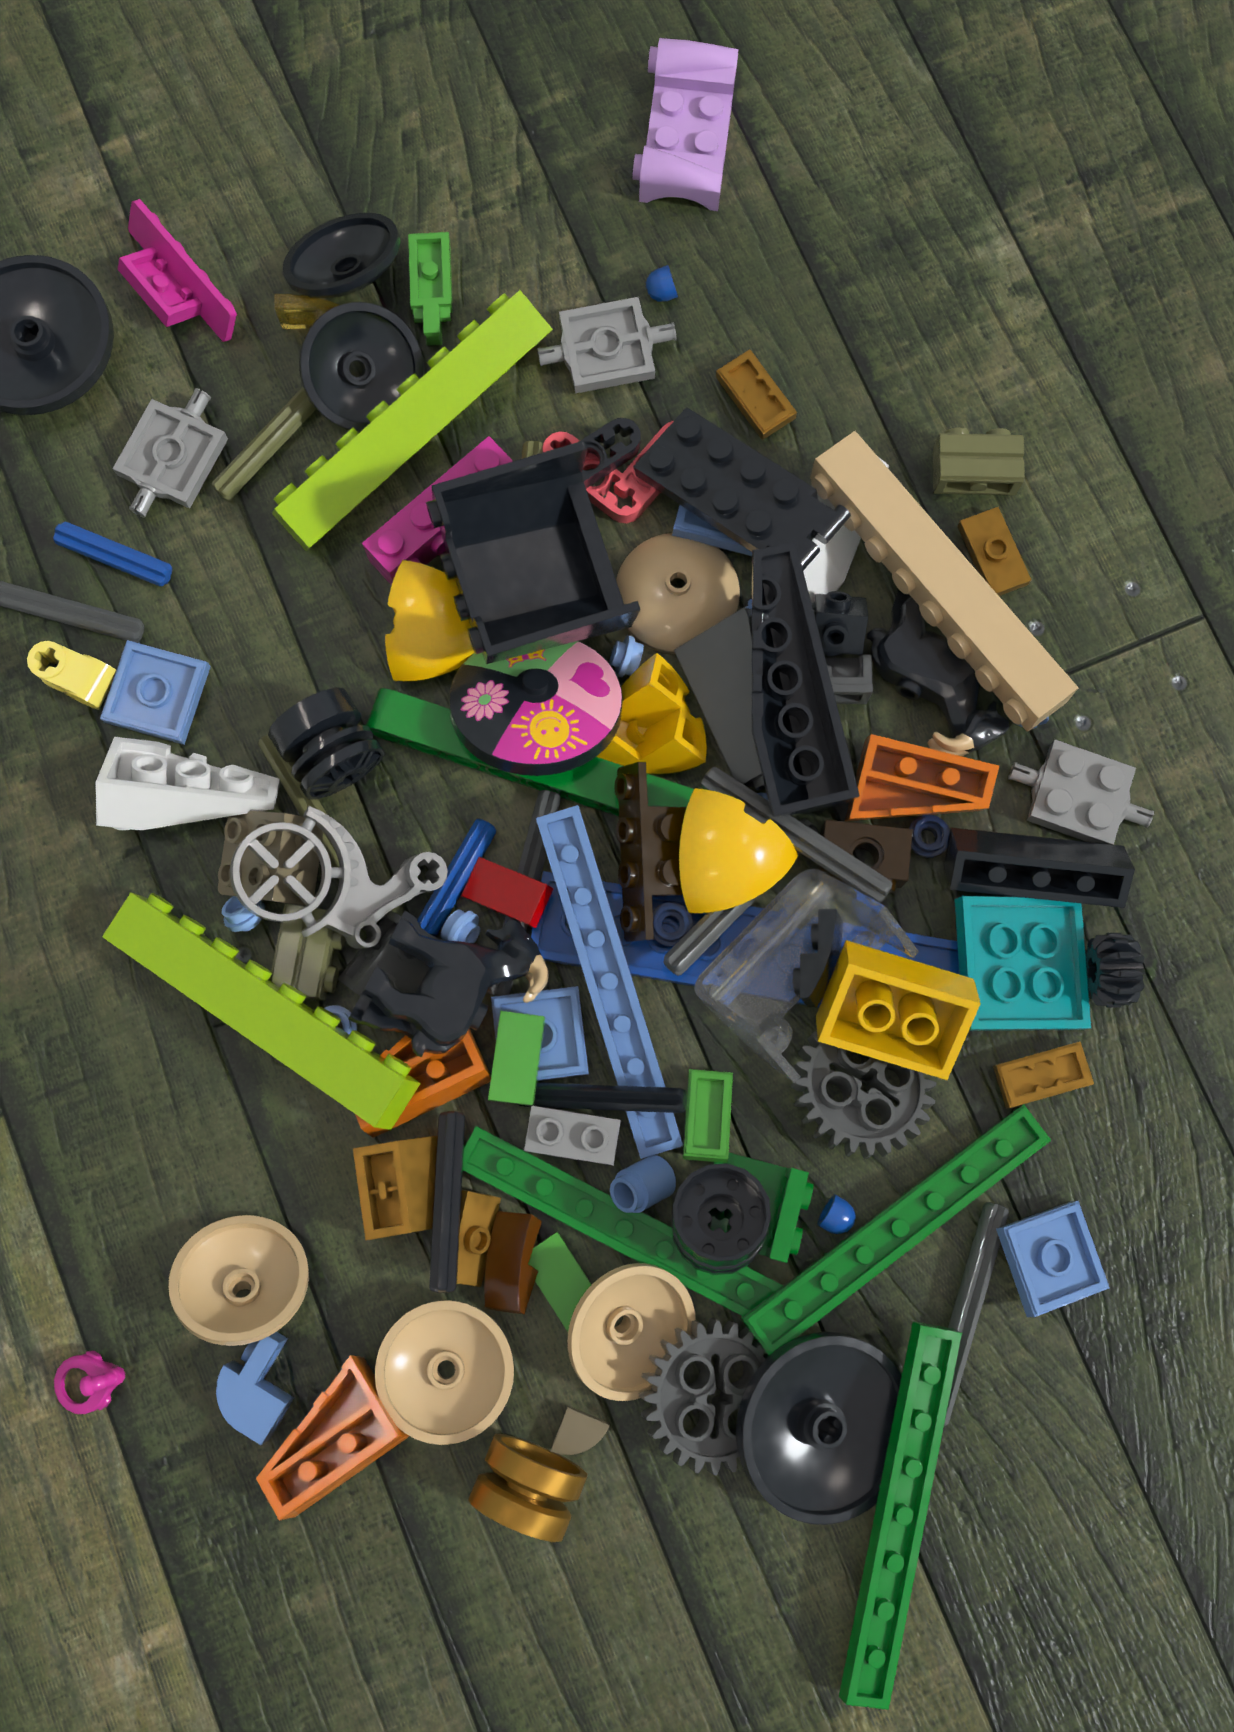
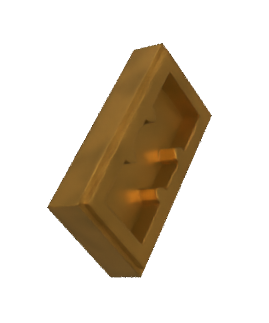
(756, 394)
(994, 551)
(1043, 1075)
(476, 1226)

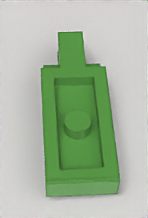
(430, 282)

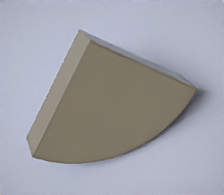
(578, 1432)

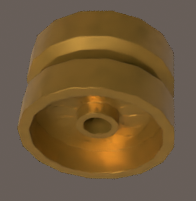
(527, 1488)

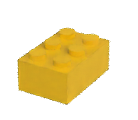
(897, 1010)

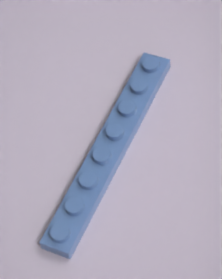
(606, 972)

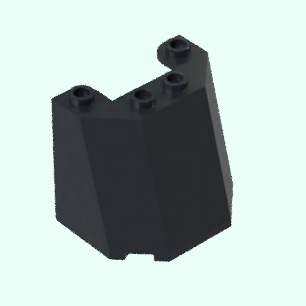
(528, 555)

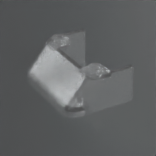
(753, 976)

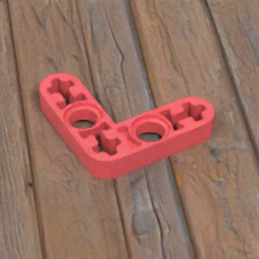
(625, 483)

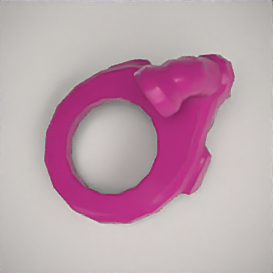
(99, 1384)

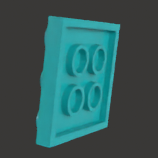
(1024, 962)

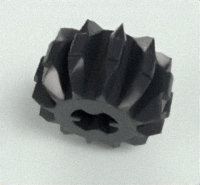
(1114, 970)

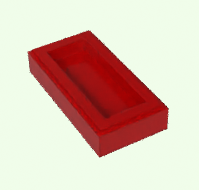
(507, 892)

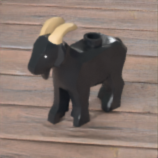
(927, 668)
(452, 988)

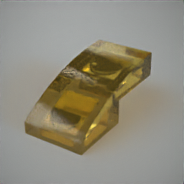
(300, 310)

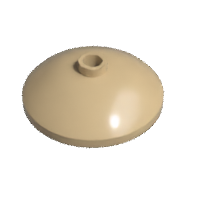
(674, 614)
(234, 1257)
(615, 1357)
(435, 1406)

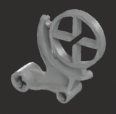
(357, 900)

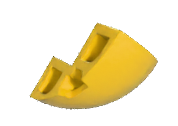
(427, 627)
(657, 722)
(728, 853)

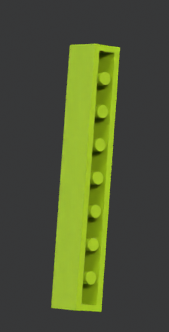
(410, 421)
(262, 1011)

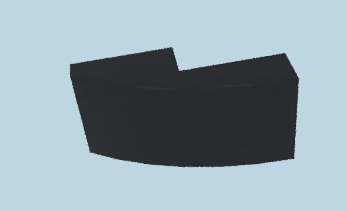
(816, 969)

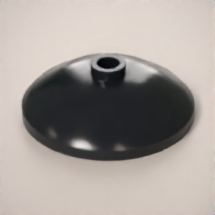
(342, 255)
(362, 335)

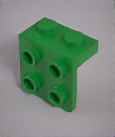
(787, 1194)

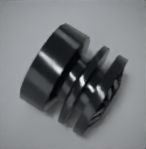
(325, 743)
(721, 1193)

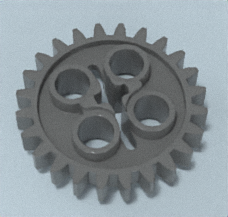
(847, 1119)
(674, 1398)

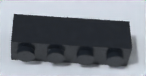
(1038, 867)

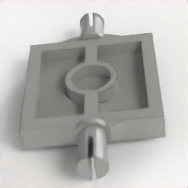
(607, 344)
(170, 453)
(1081, 794)

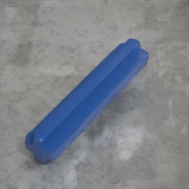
(112, 554)
(458, 873)

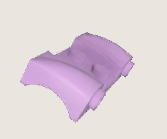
(687, 122)

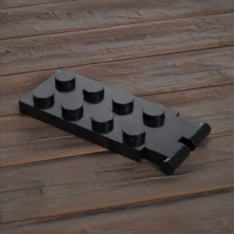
(737, 488)

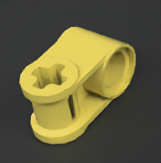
(75, 675)

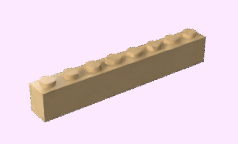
(942, 583)

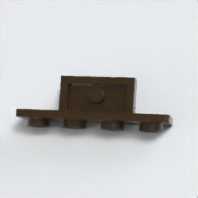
(648, 851)

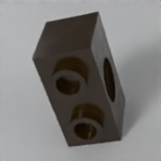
(886, 844)

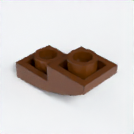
(507, 1271)

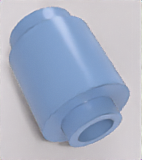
(643, 1184)

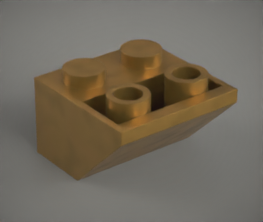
(396, 1186)

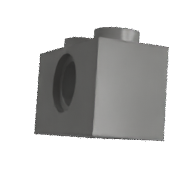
(572, 1135)

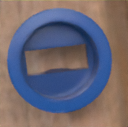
(661, 285)
(837, 1216)

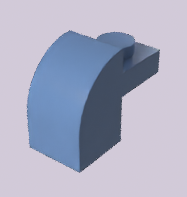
(248, 1399)

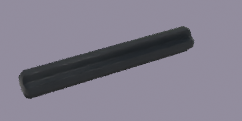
(610, 1097)
(447, 1202)

